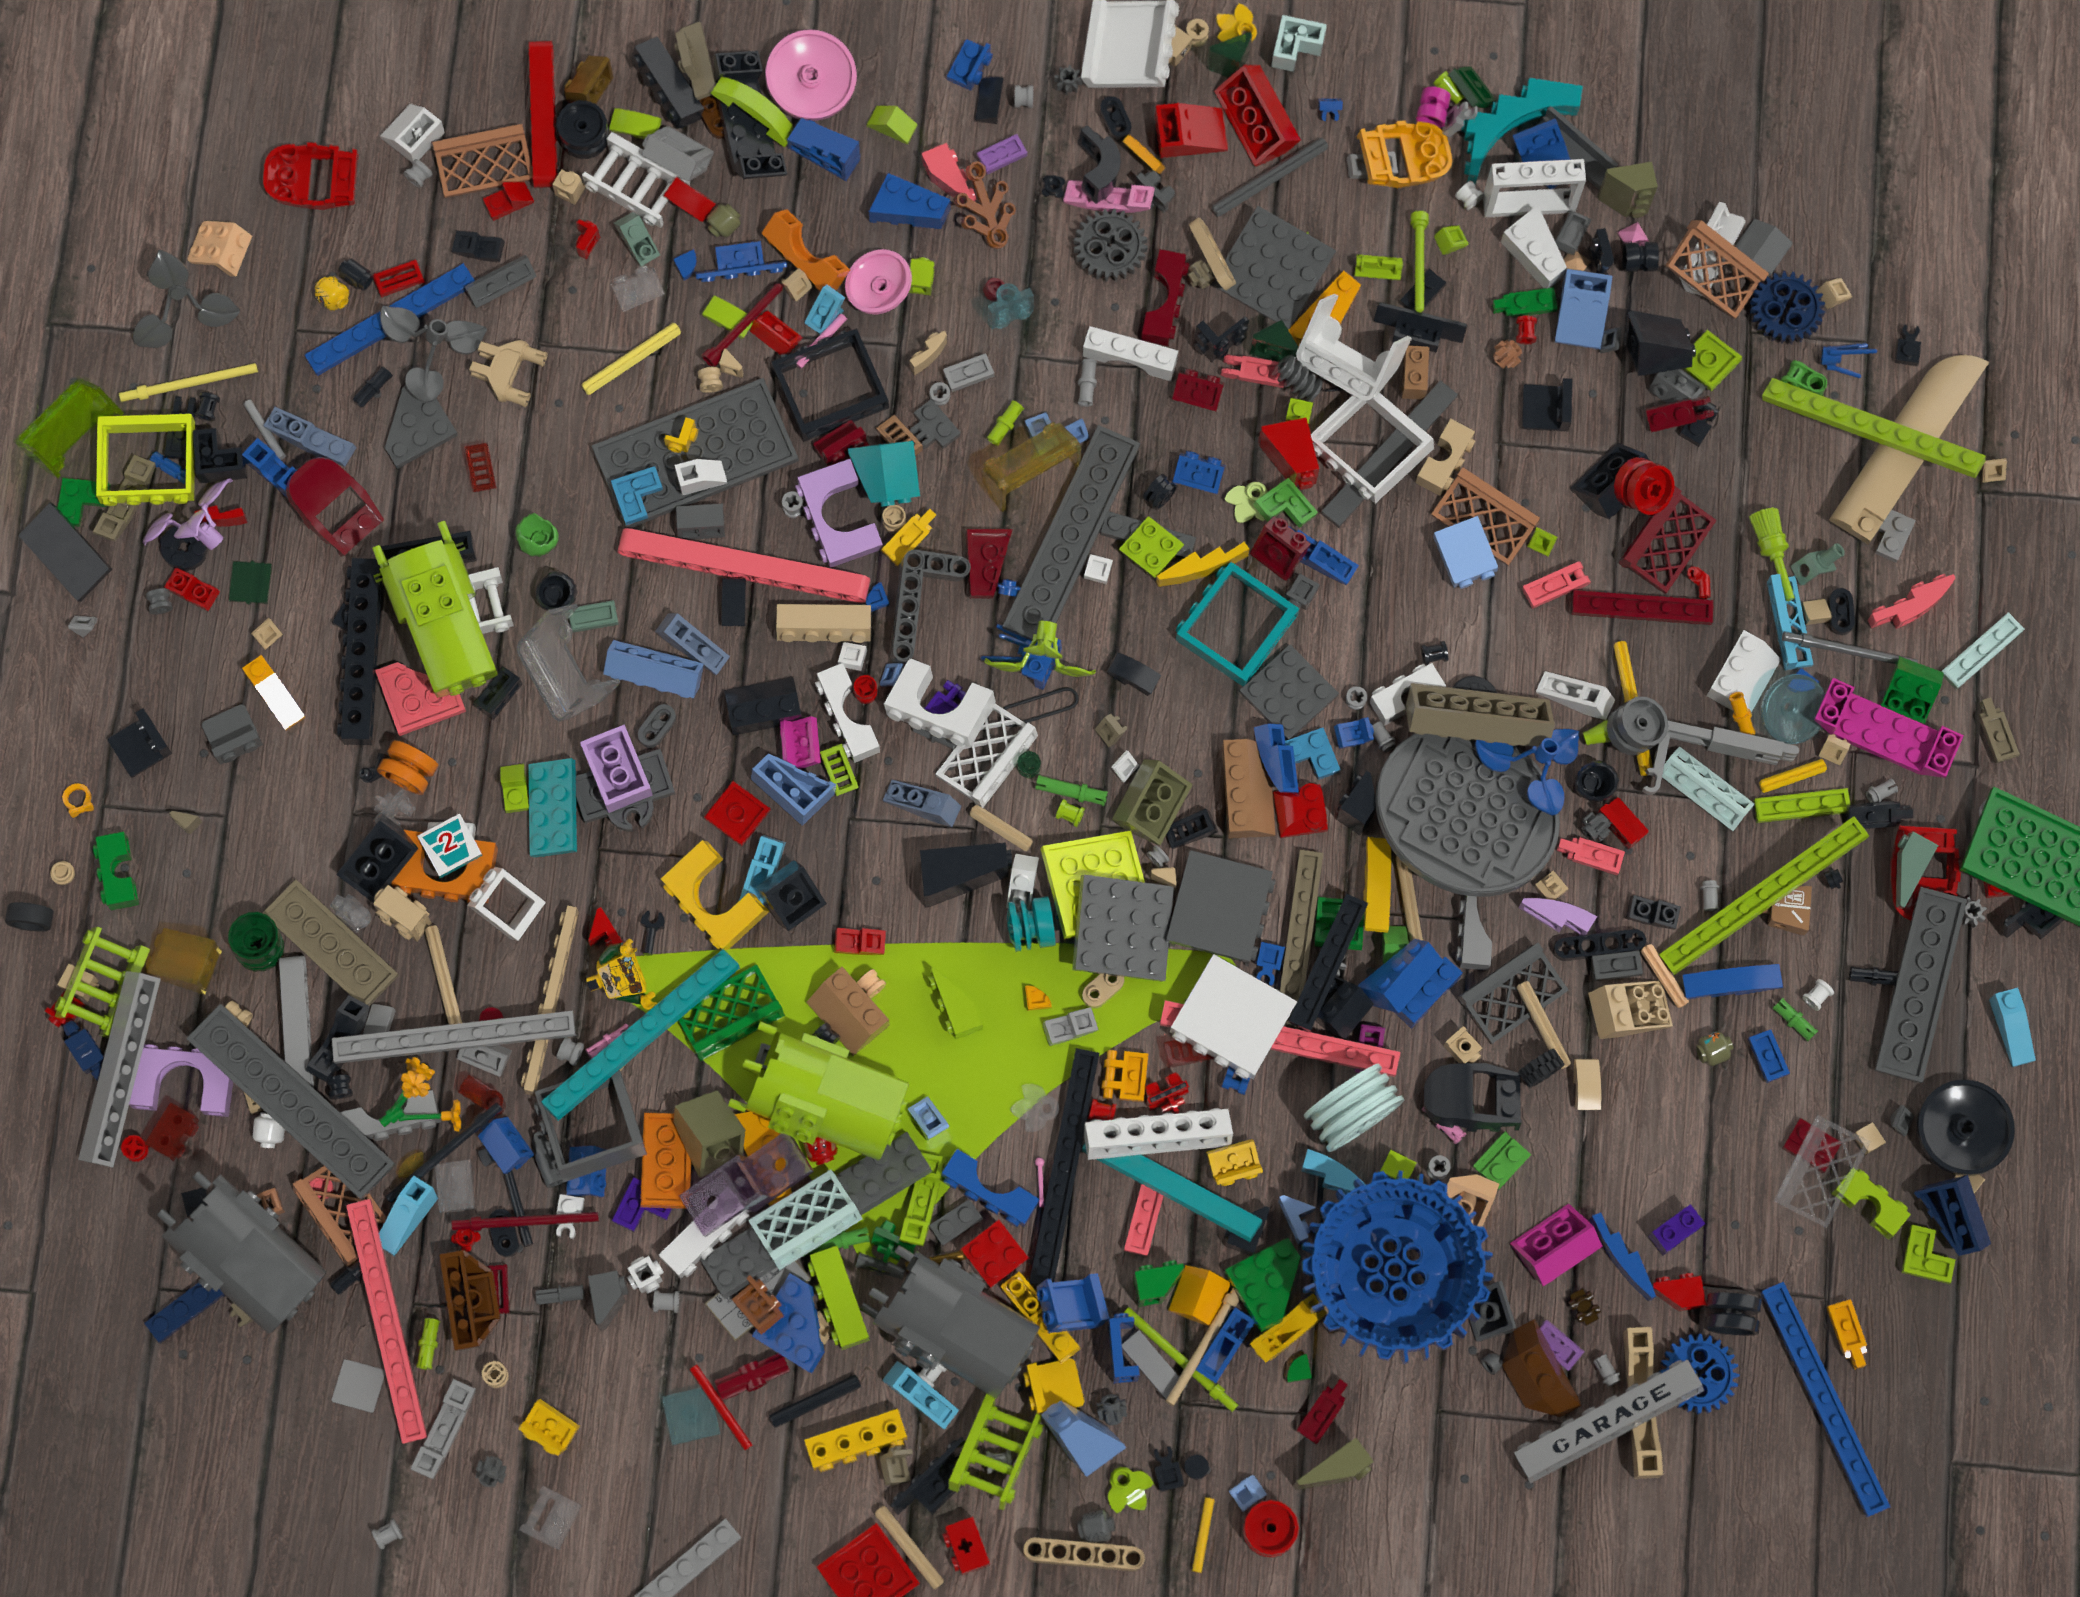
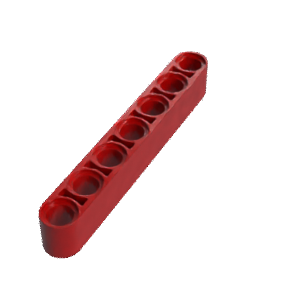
(543, 113)

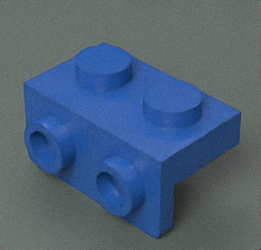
(589, 1184)

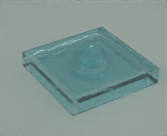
(690, 1416)

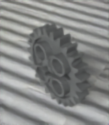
(1102, 262)

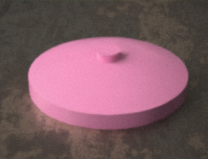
(811, 75)

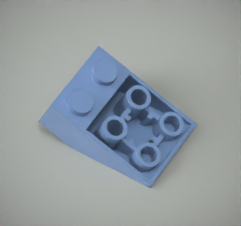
(1583, 308)

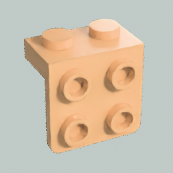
(220, 245)

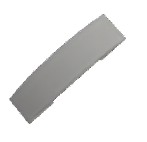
(444, 1429)

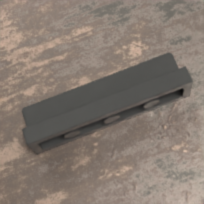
(1581, 147)

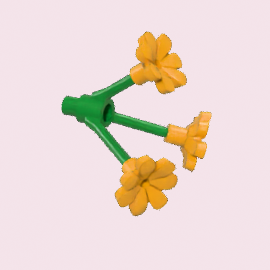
(414, 1086)

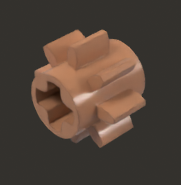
(1507, 354)

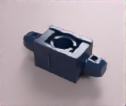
(84, 1049)

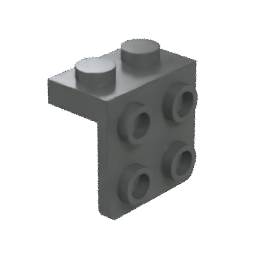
(231, 734)

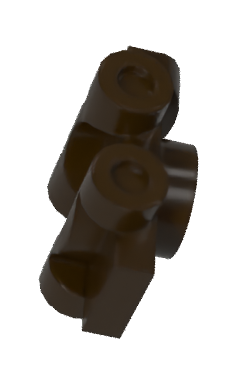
(1585, 1311)

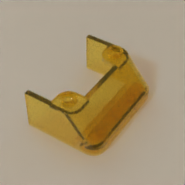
(1029, 460)

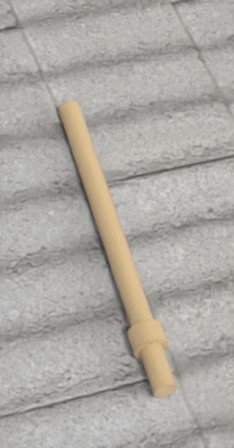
(1229, 1302)

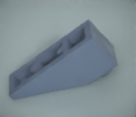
(692, 642)

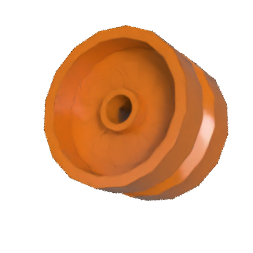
(407, 767)

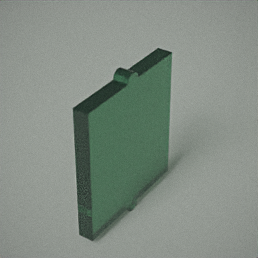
(250, 582)

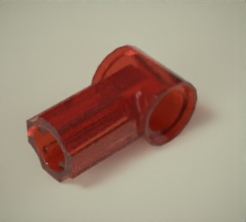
(480, 1093)

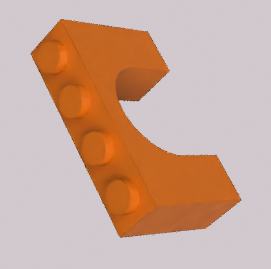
(414, 880)

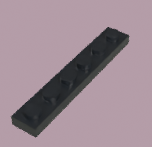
(1328, 963)

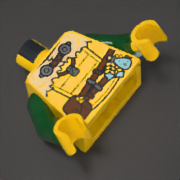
(621, 976)

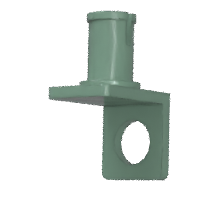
(1818, 563)

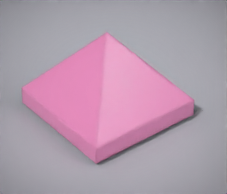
(1633, 234)

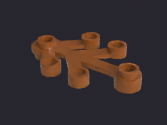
(987, 208)

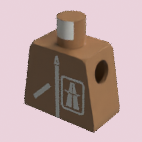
(1792, 911)

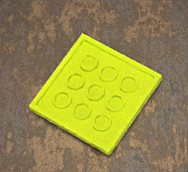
(1096, 856)

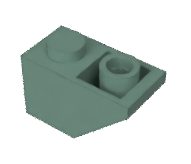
(637, 238)

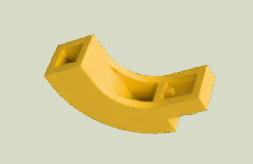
(1289, 1330)

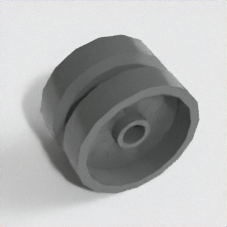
(1637, 725)

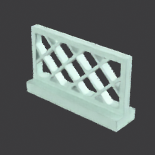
(818, 1232)

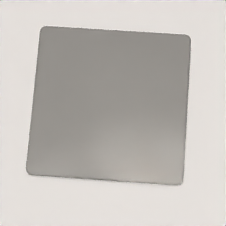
(358, 1385)

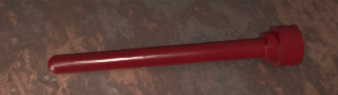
(713, 355)

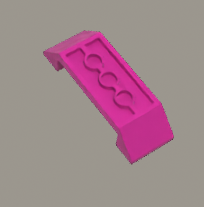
(1887, 732)

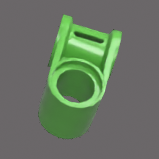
(1805, 377)

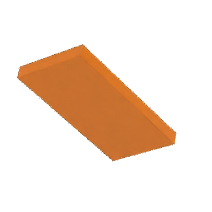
(666, 1165)

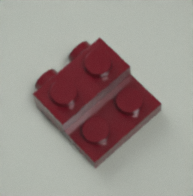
(1280, 547)

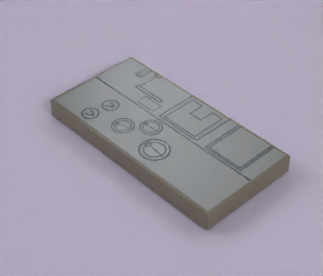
(731, 1316)

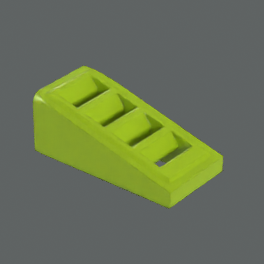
(833, 750)

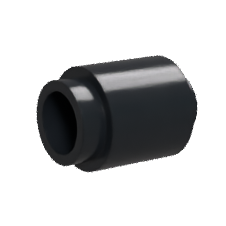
(355, 274)

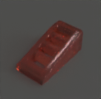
(477, 449)
(1172, 1062)

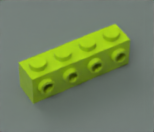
(839, 1298)

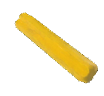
(1792, 776)

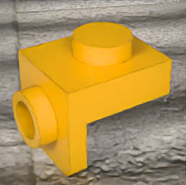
(688, 433)

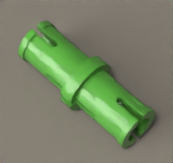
(1795, 1019)

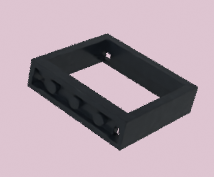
(834, 420)

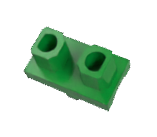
(888, 1242)

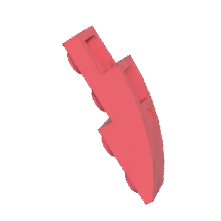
(1920, 601)

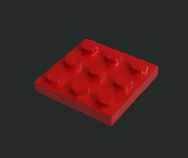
(868, 1568)

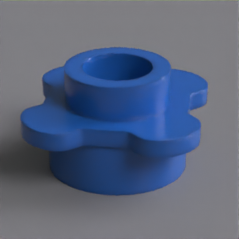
(1008, 587)

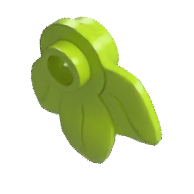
(1131, 1492)

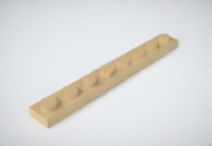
(552, 991)

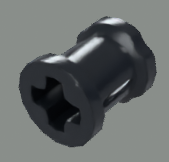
(207, 406)
(1442, 655)

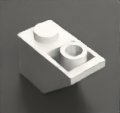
(700, 475)
(1022, 880)

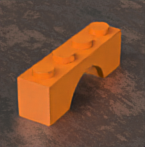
(785, 234)

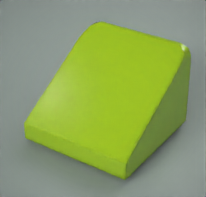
(1450, 239)

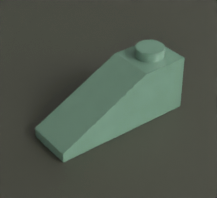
(1911, 863)

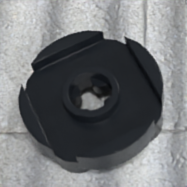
(180, 559)

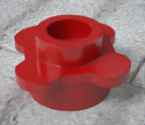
(466, 1245)

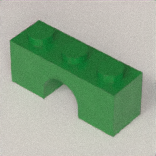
(111, 851)

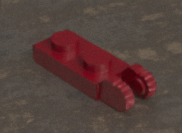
(1677, 413)

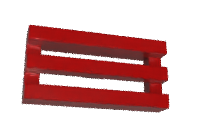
(402, 285)

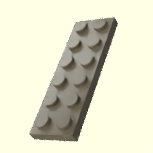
(330, 944)

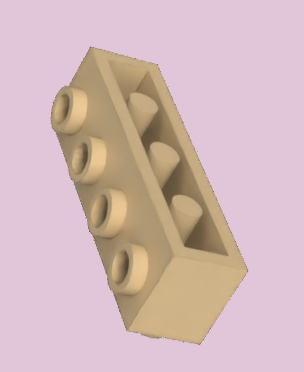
(823, 623)

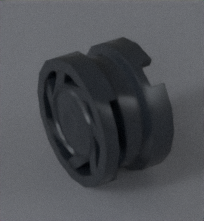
(1159, 492)

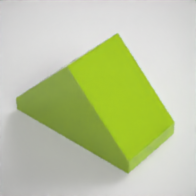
(893, 123)

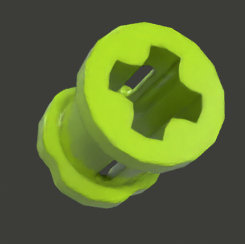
(1070, 813)

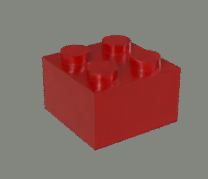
(994, 1254)

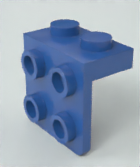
(1542, 143)

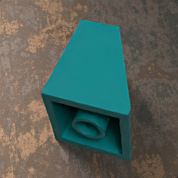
(887, 471)

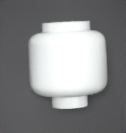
(267, 1131)

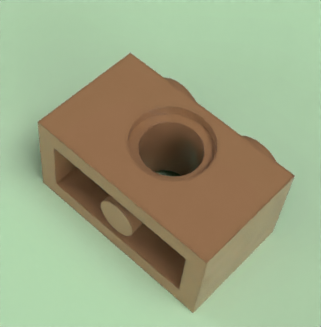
(1415, 372)

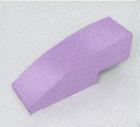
(1557, 914)

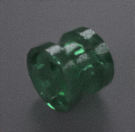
(1030, 759)

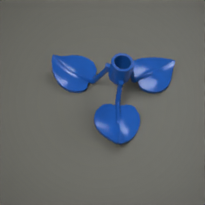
(1543, 794)

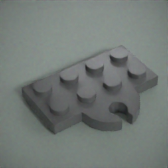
(593, 806)

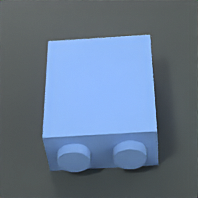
(1466, 553)

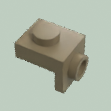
(895, 1466)

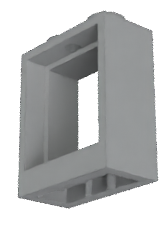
(677, 153)

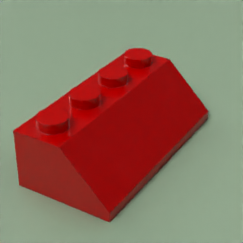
(1257, 114)

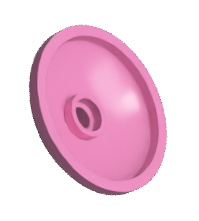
(873, 273)

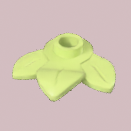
(1244, 501)

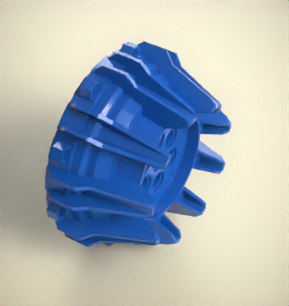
(1412, 1219)

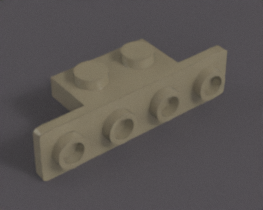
(695, 59)

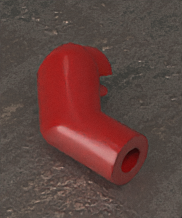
(1701, 579)

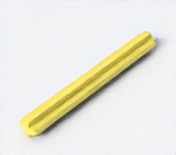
(631, 358)

